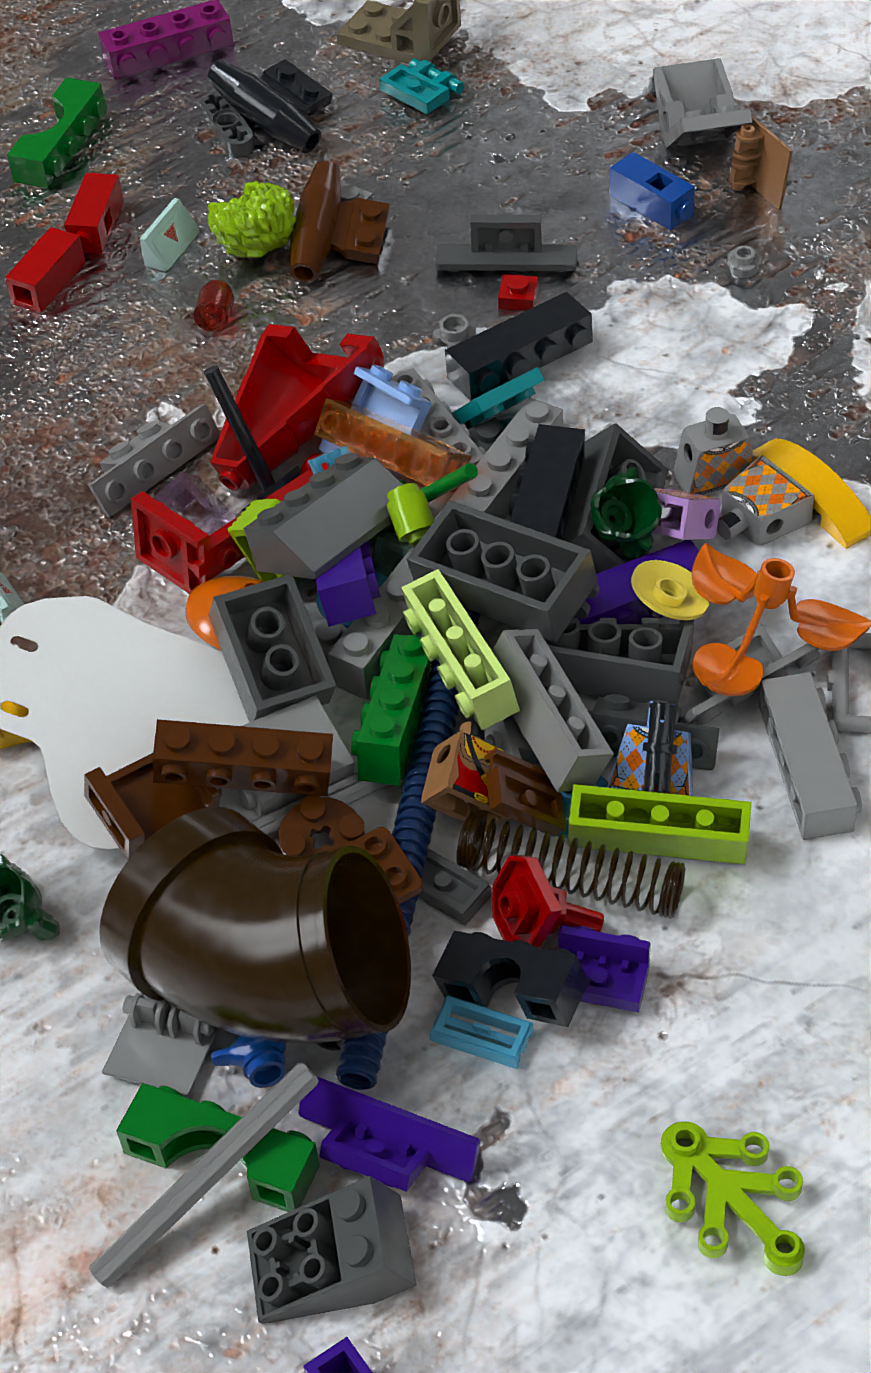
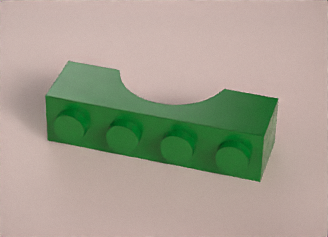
(43, 156)
(166, 1126)

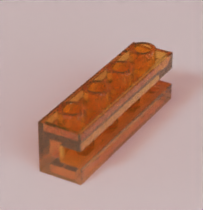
(388, 442)

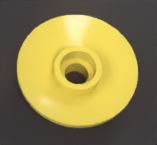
(668, 590)

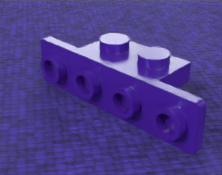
(384, 1138)

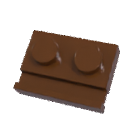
(523, 793)

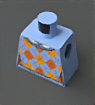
(631, 760)

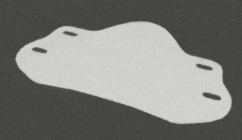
(100, 692)

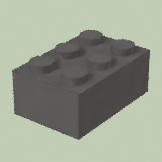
(270, 647)

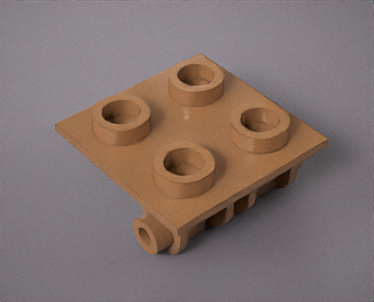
(760, 161)

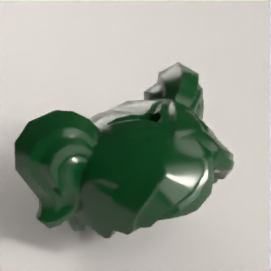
(631, 508)
(22, 898)

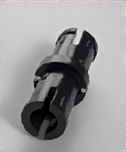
(659, 747)

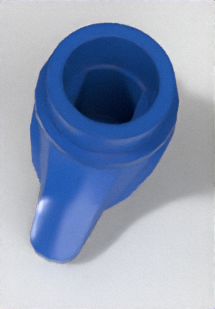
(259, 1059)

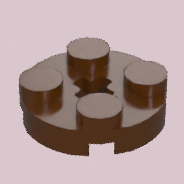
(314, 816)

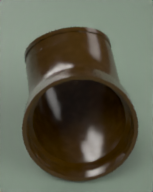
(259, 935)

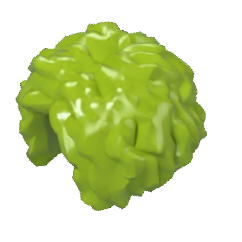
(255, 221)

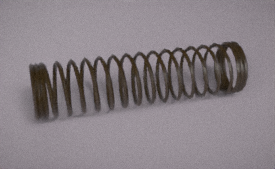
(472, 838)

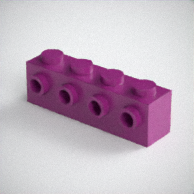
(166, 38)

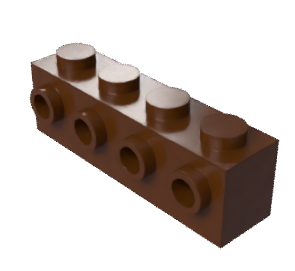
(242, 757)

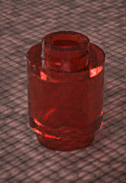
(214, 306)

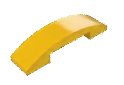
(839, 507)

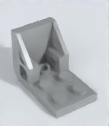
(697, 103)

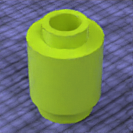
(409, 513)

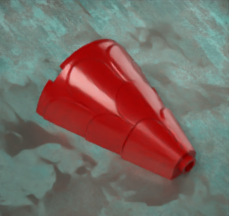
(285, 398)

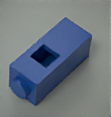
(651, 190)

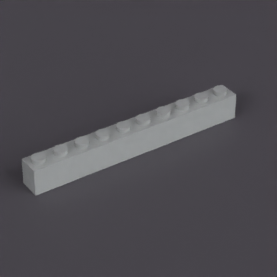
(359, 649)

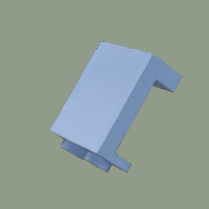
(387, 398)

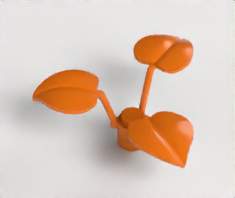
(726, 579)

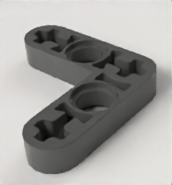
(226, 133)

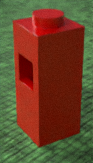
(95, 211)
(45, 270)

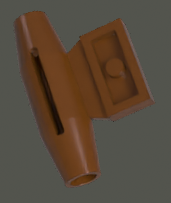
(325, 223)

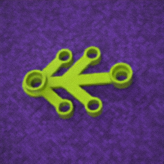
(728, 1188)

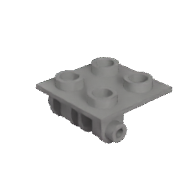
(159, 1045)

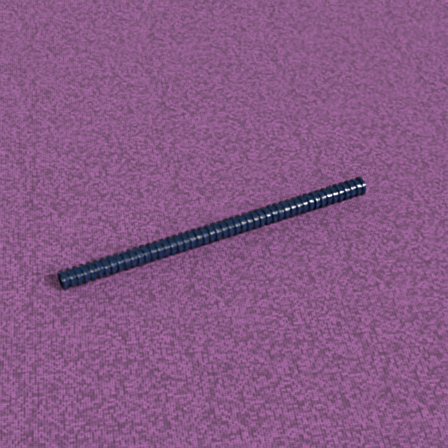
(412, 831)

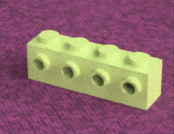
(460, 649)

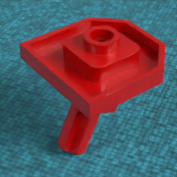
(532, 909)

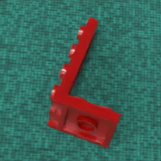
(180, 548)

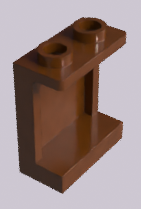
(137, 807)

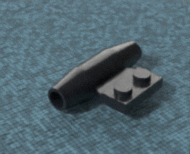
(275, 100)

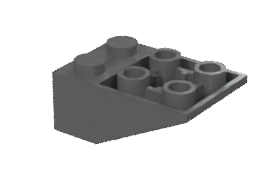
(332, 1253)

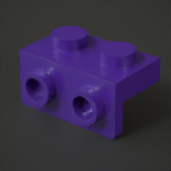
(612, 963)

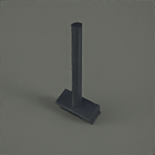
(245, 437)

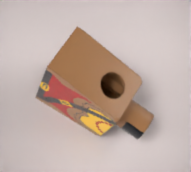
(458, 776)

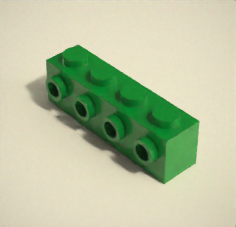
(393, 713)

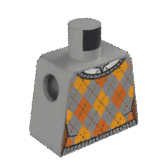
(712, 453)
(764, 504)

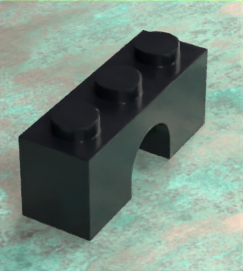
(479, 965)

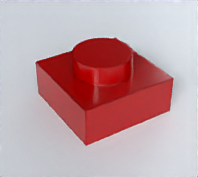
(517, 292)

